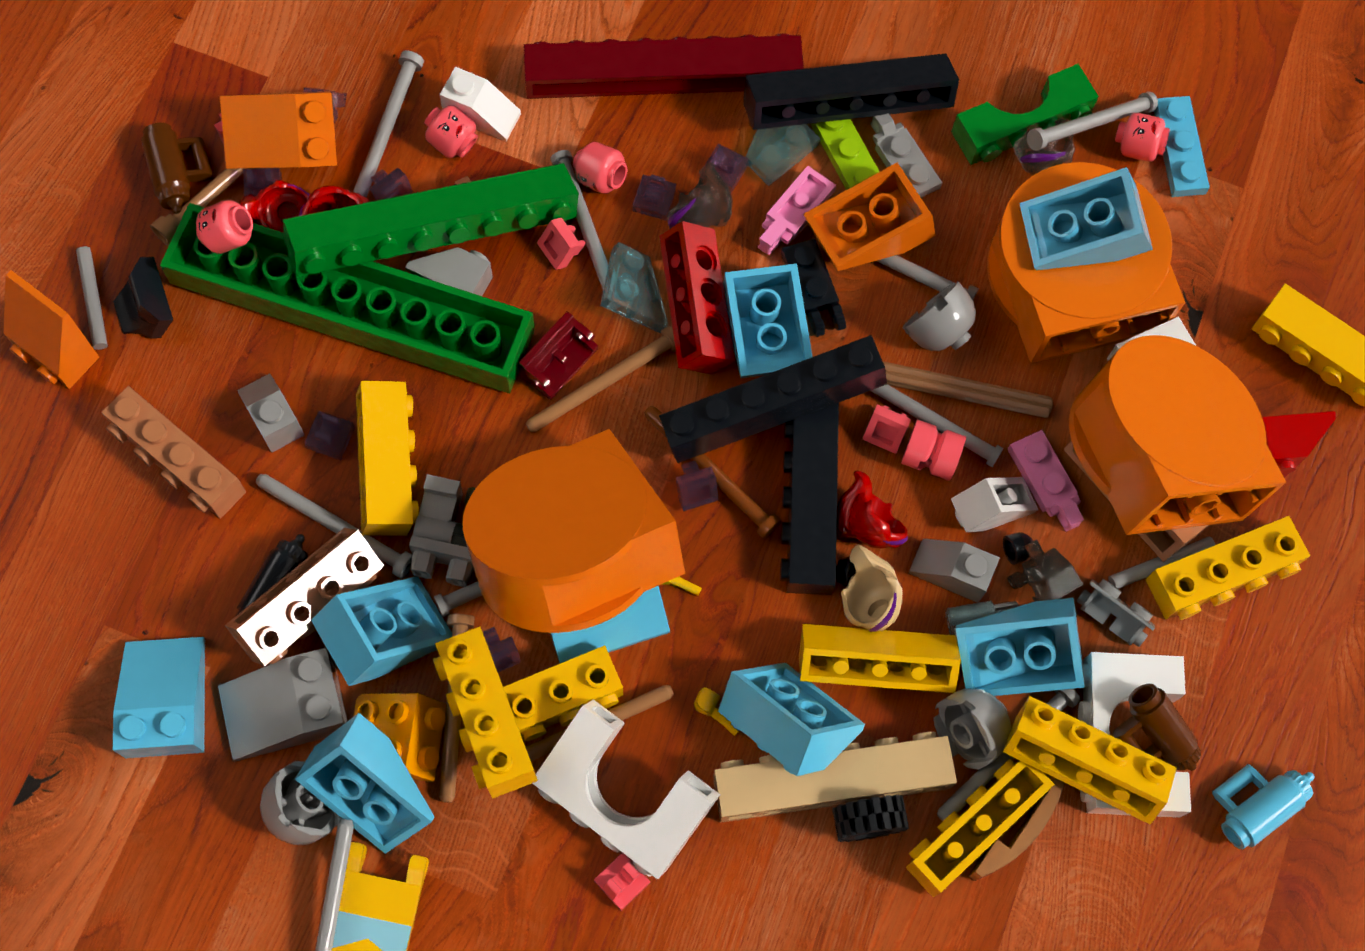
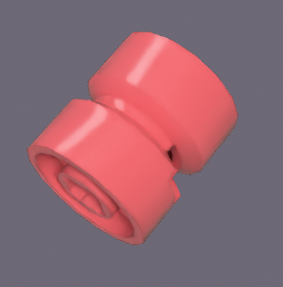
(933, 450)

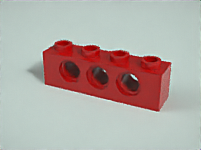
(696, 298)

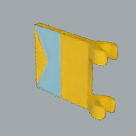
(377, 910)

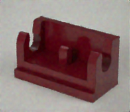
(558, 356)

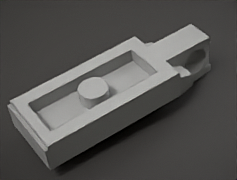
(897, 145)

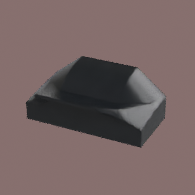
(143, 302)

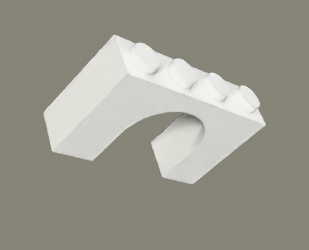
(1110, 681)
(571, 781)

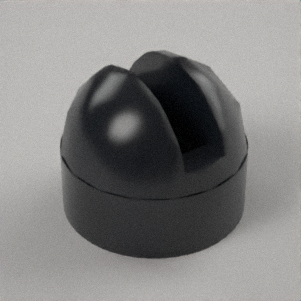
(1014, 548)
(843, 569)

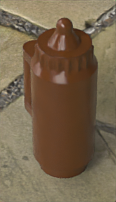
(167, 165)
(1162, 725)

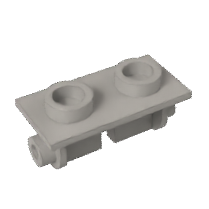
(1129, 620)

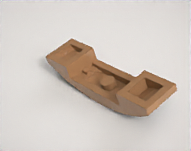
(999, 854)

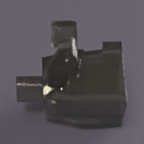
(1047, 573)

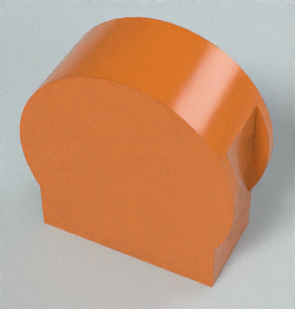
(1083, 304)
(1172, 438)
(569, 536)

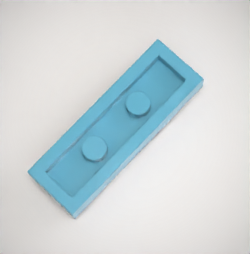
(1183, 150)

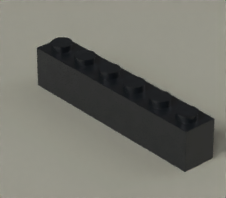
(850, 91)
(774, 399)
(811, 503)

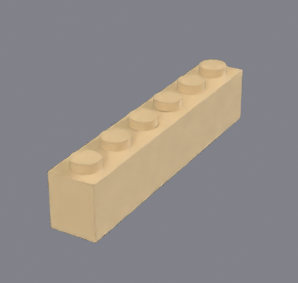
(851, 776)

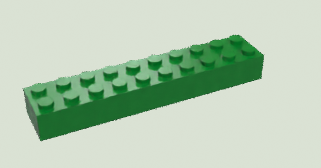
(359, 304)

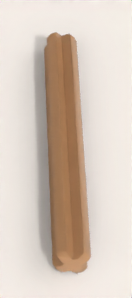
(968, 390)

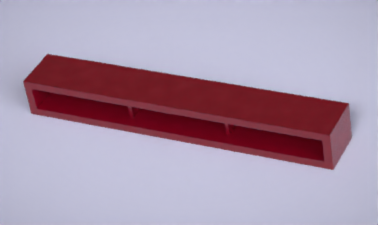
(655, 65)

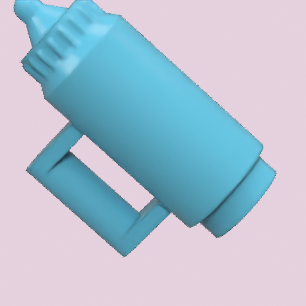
(1266, 808)

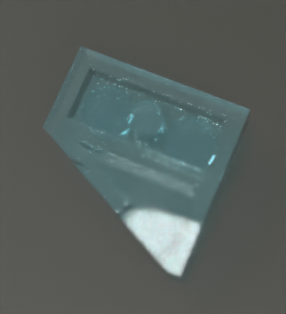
(779, 149)
(633, 288)

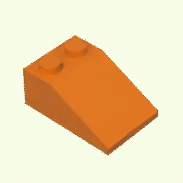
(278, 130)
(872, 220)
(44, 333)

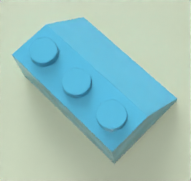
(636, 624)
(788, 717)

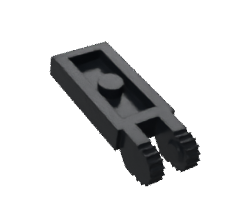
(816, 285)

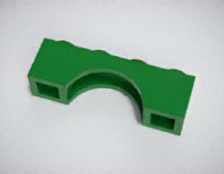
(988, 131)

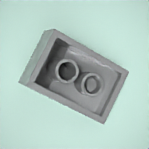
(283, 705)

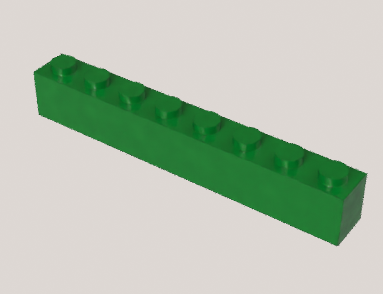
(429, 219)

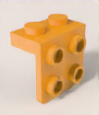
(412, 725)

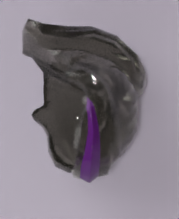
(1053, 154)
(706, 204)

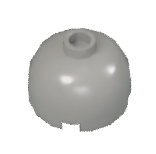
(943, 320)
(975, 726)
(293, 811)

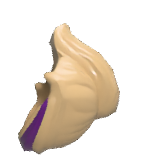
(872, 593)

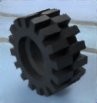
(870, 818)

